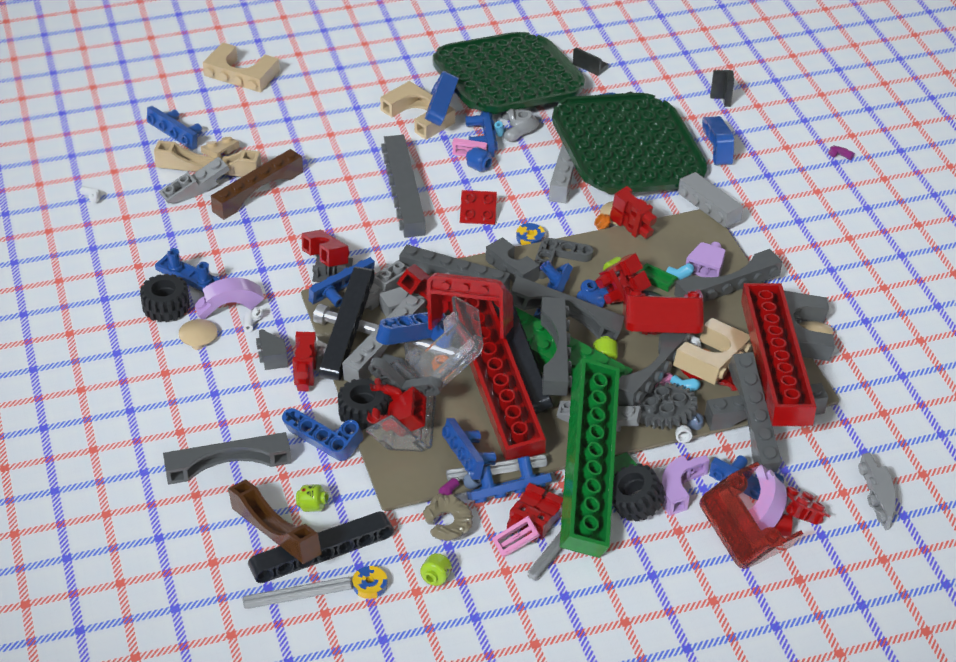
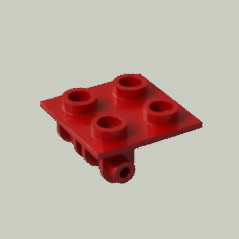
(478, 207)
(805, 507)

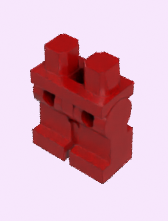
(632, 213)
(622, 275)
(305, 360)
(540, 507)

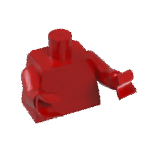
(406, 407)

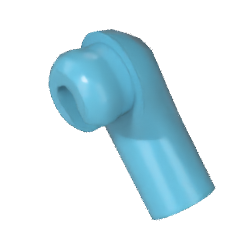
(499, 128)
(682, 272)
(692, 383)

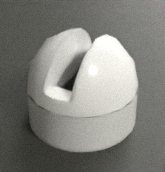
(683, 434)

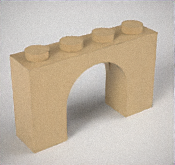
(257, 77)
(412, 96)
(712, 365)

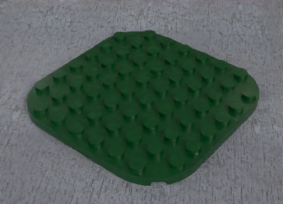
(509, 71)
(627, 141)

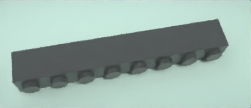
(403, 186)

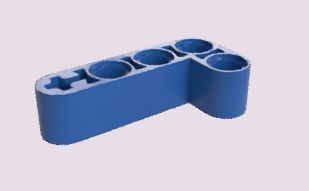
(441, 98)
(720, 138)
(408, 329)
(318, 432)

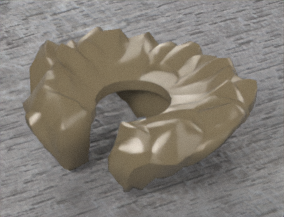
(454, 506)

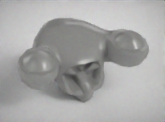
(521, 122)

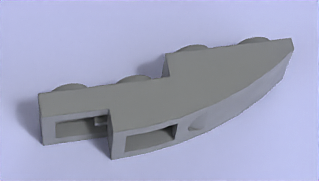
(190, 186)
(385, 281)
(625, 414)
(881, 489)

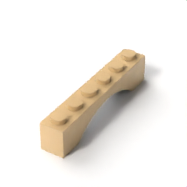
(173, 156)

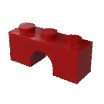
(331, 250)
(415, 281)

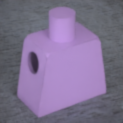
(707, 259)

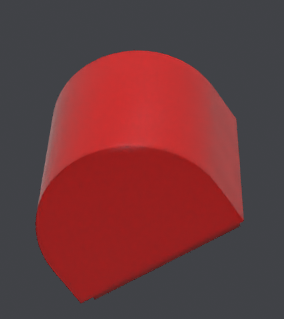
(785, 525)

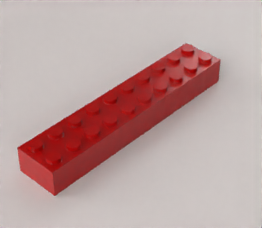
(778, 355)
(504, 389)

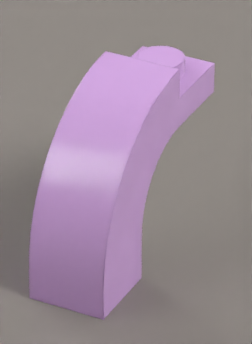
(227, 291)
(675, 476)
(771, 501)

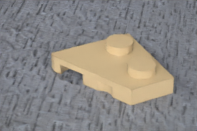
(215, 148)

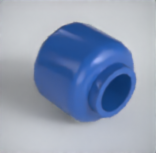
(479, 159)

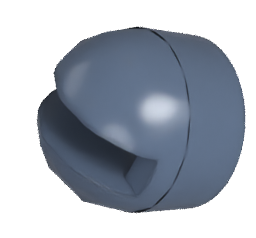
(694, 424)
(471, 483)

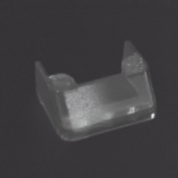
(453, 349)
(394, 434)

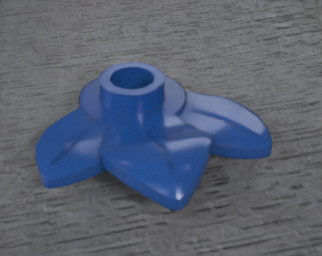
(592, 295)

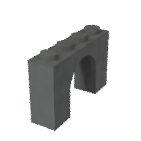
(810, 308)

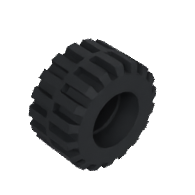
(164, 297)
(357, 399)
(642, 503)

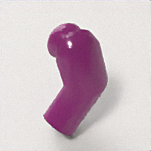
(834, 150)
(448, 487)

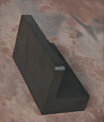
(589, 62)
(722, 86)

